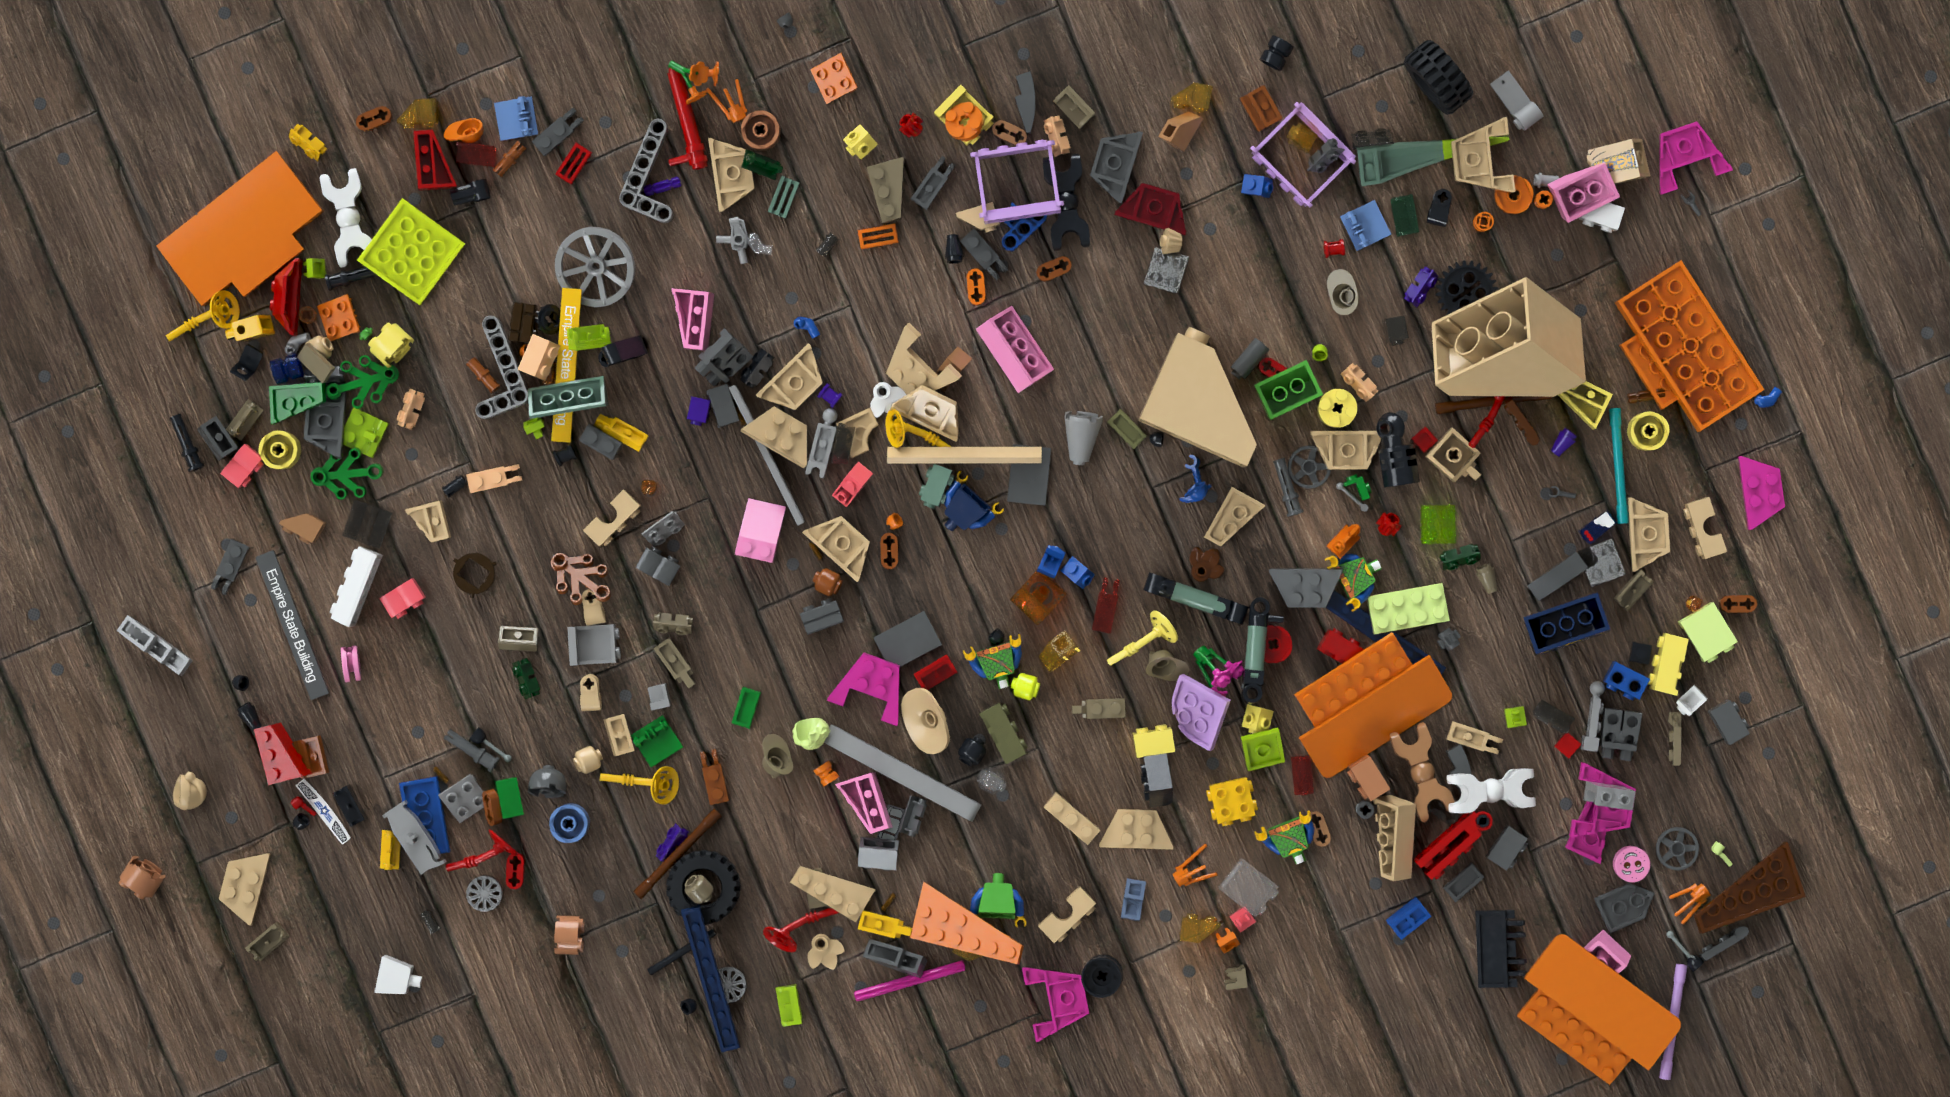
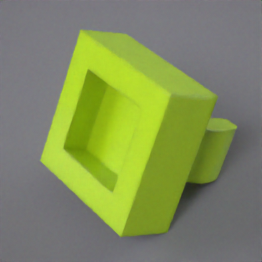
(315, 268)
(534, 425)
(1515, 716)

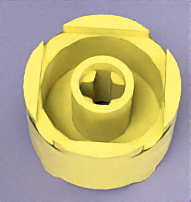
(390, 344)
(1342, 398)
(1657, 437)
(284, 460)

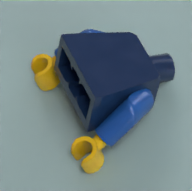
(966, 507)

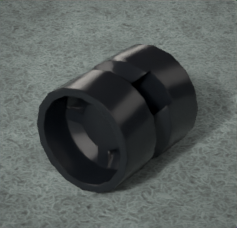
(1277, 51)

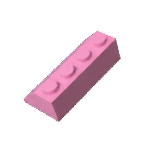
(1014, 349)

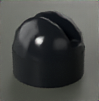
(1157, 438)
(996, 637)
(240, 682)
(303, 818)
(688, 1006)

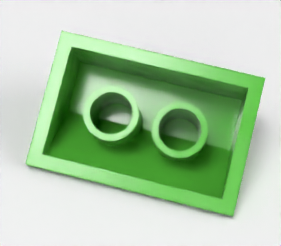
(1288, 390)

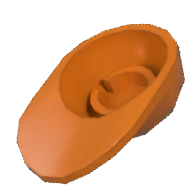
(465, 130)

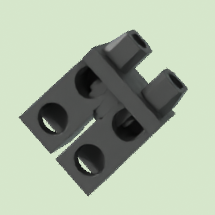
(723, 358)
(1615, 738)

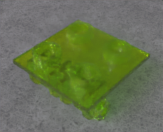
(1438, 524)

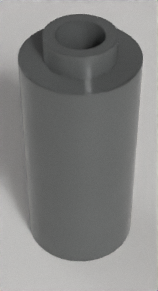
(1249, 359)

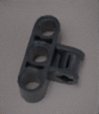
(622, 351)

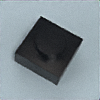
(1640, 653)

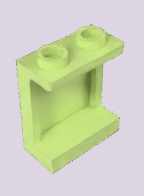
(1708, 632)

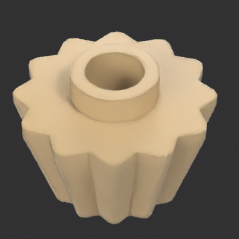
(1170, 241)

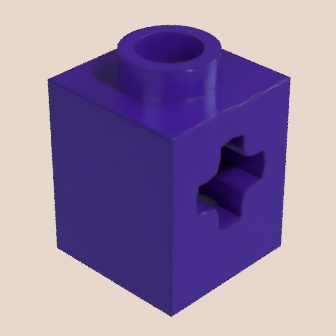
(698, 410)

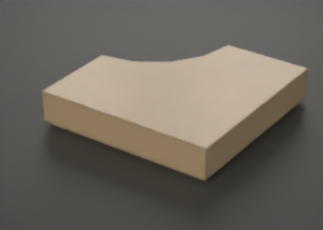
(864, 423)

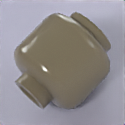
(698, 889)

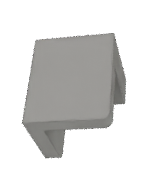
(659, 696)

